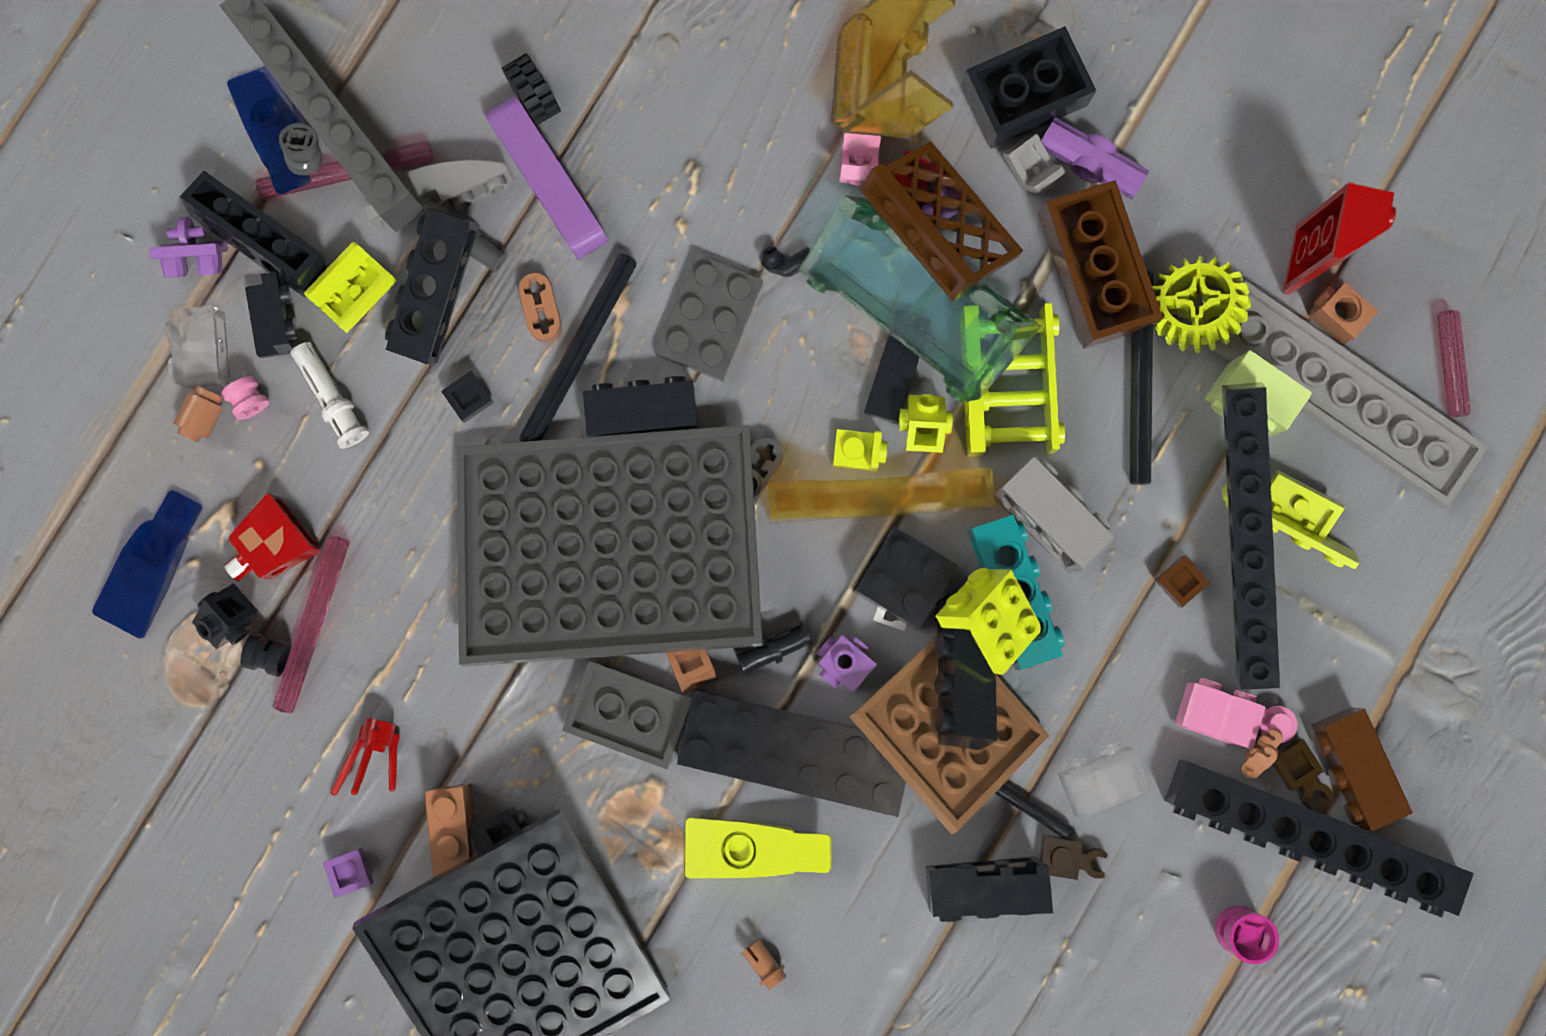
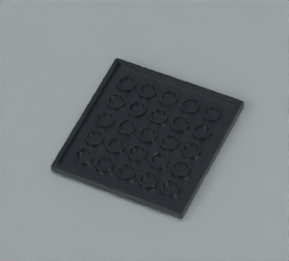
(514, 944)

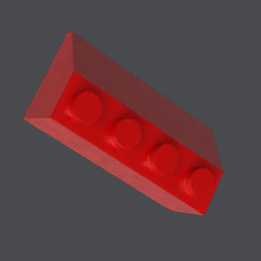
(1337, 231)

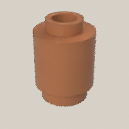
(198, 414)

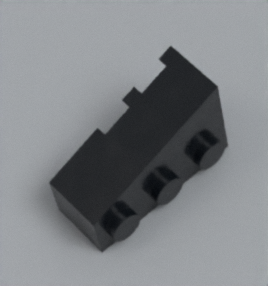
(989, 888)

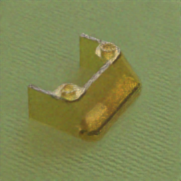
(871, 76)

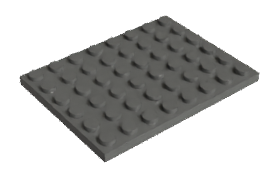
(607, 546)

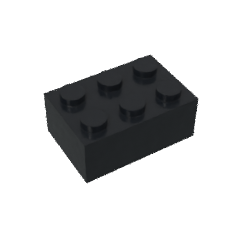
(1028, 87)

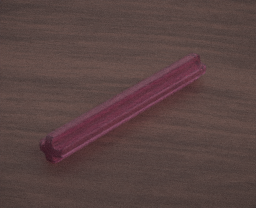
(333, 172)
(310, 624)

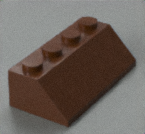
(1099, 264)

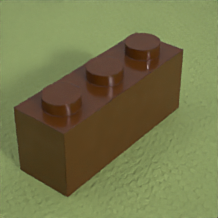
(1360, 769)

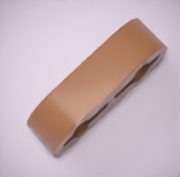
(532, 310)

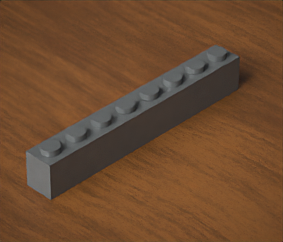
(324, 111)

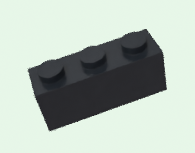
(640, 407)

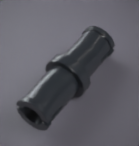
(773, 649)

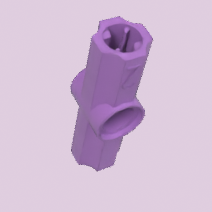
(1093, 158)

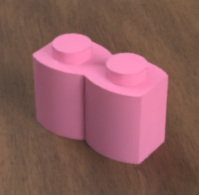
(1220, 715)

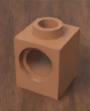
(1358, 313)
(691, 669)

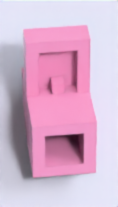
(858, 157)

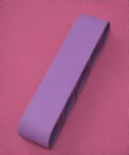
(546, 177)

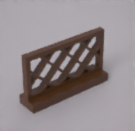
(921, 231)

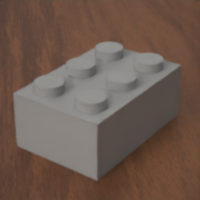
(1054, 515)

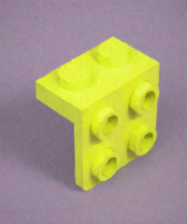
(996, 615)

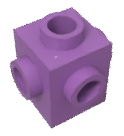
(859, 665)

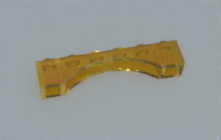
(881, 497)

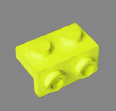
(350, 287)

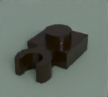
(1300, 768)
(1066, 858)

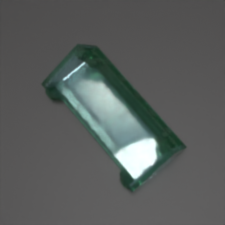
(879, 275)

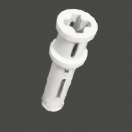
(335, 408)

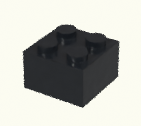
(906, 578)

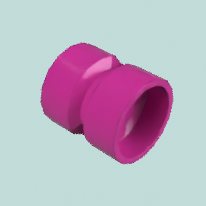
(1255, 934)

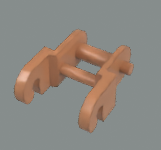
(1262, 755)

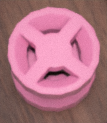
(245, 397)

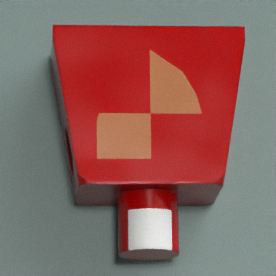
(269, 541)

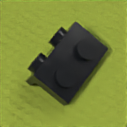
(269, 316)

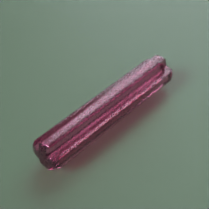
(1454, 363)

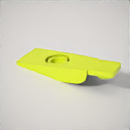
(752, 849)

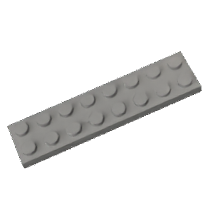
(1360, 401)

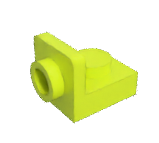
(859, 450)

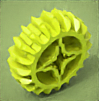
(1229, 306)

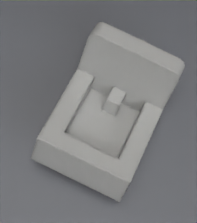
(1033, 165)

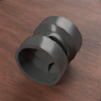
(300, 149)

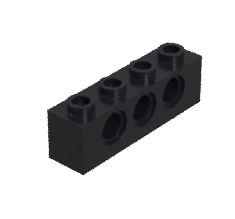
(253, 232)
(448, 275)

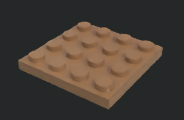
(946, 778)

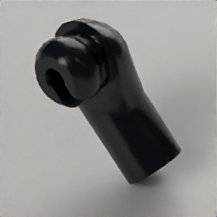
(783, 264)

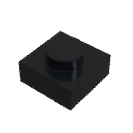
(467, 396)

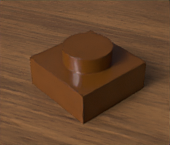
(1182, 581)

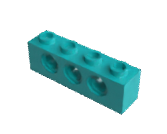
(1008, 533)

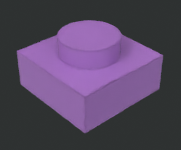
(348, 872)

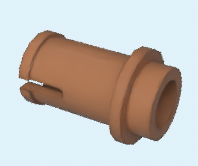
(764, 964)

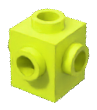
(925, 423)

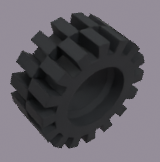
(531, 89)

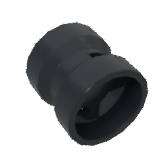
(265, 654)

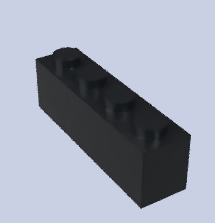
(964, 689)

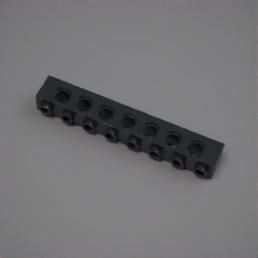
(1251, 535)
(1445, 883)

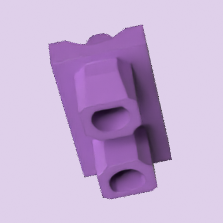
(173, 256)

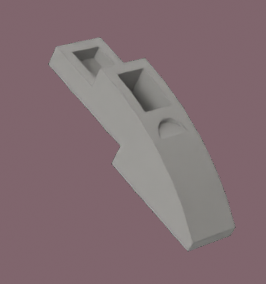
(452, 183)

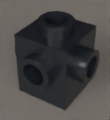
(224, 616)

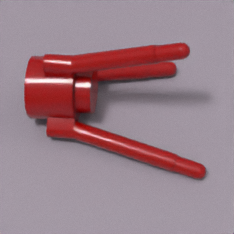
(373, 737)

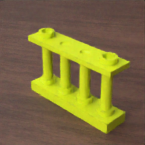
(981, 436)

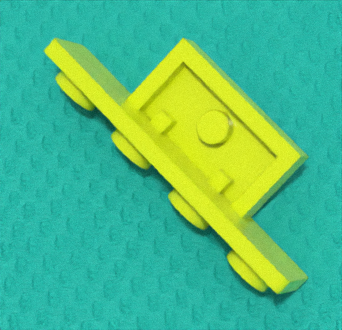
(1307, 518)

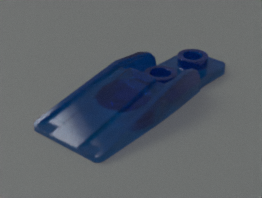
(264, 114)
(147, 566)

